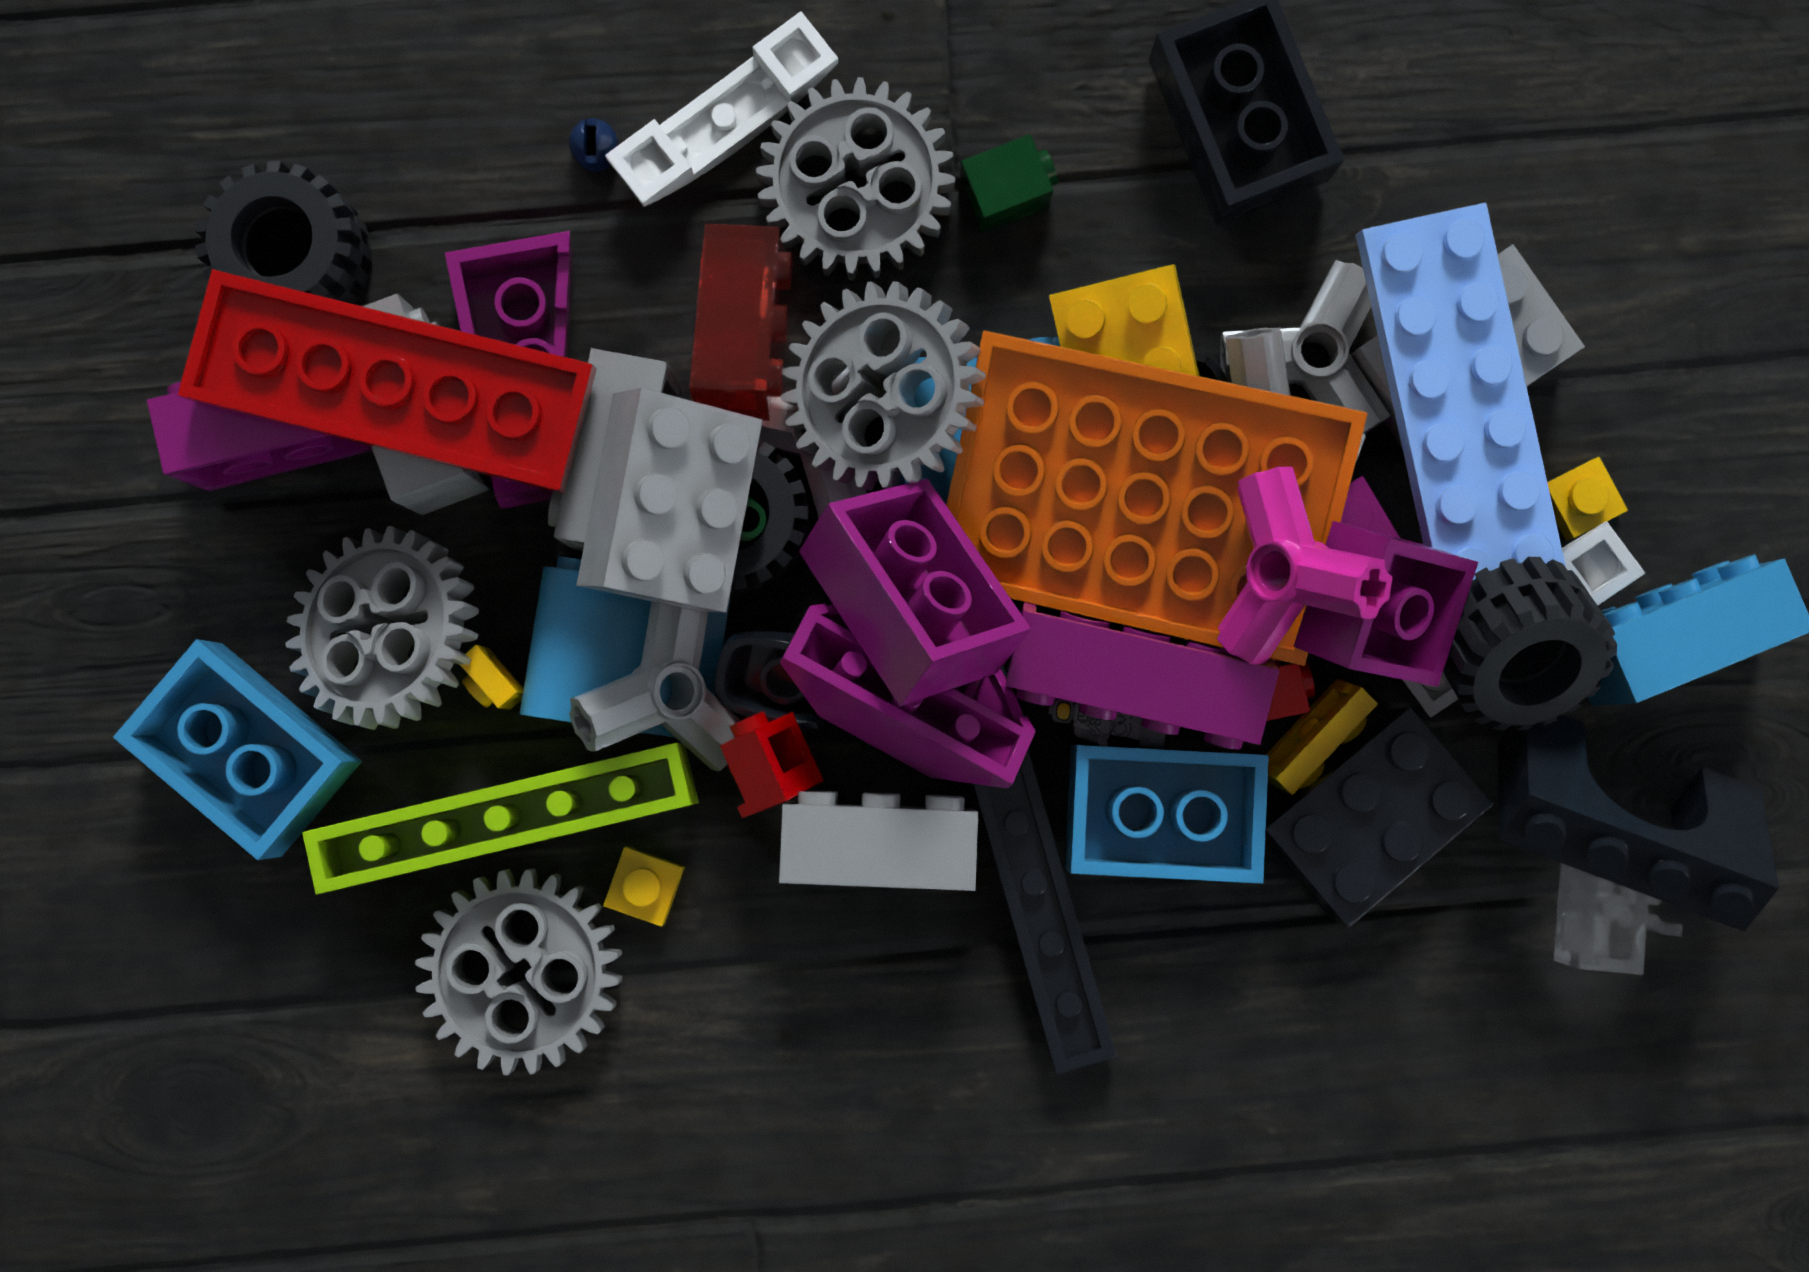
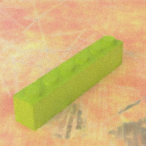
(500, 817)

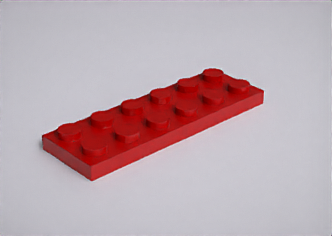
(387, 381)

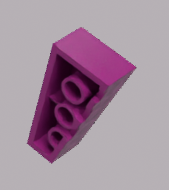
(518, 297)
(1142, 677)

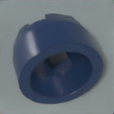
(605, 142)

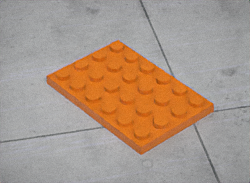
(1120, 483)

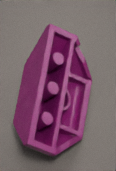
(955, 735)

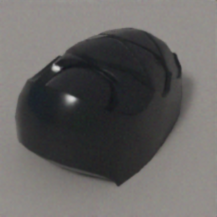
(754, 680)

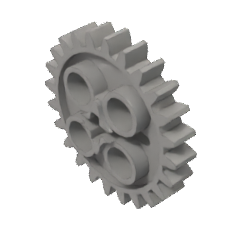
(829, 132)
(853, 341)
(385, 679)
(475, 1007)

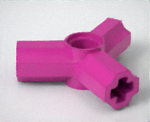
(1292, 570)

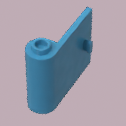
(591, 640)

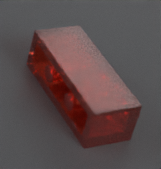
(740, 319)

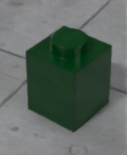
(1008, 182)

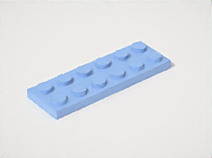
(1459, 387)

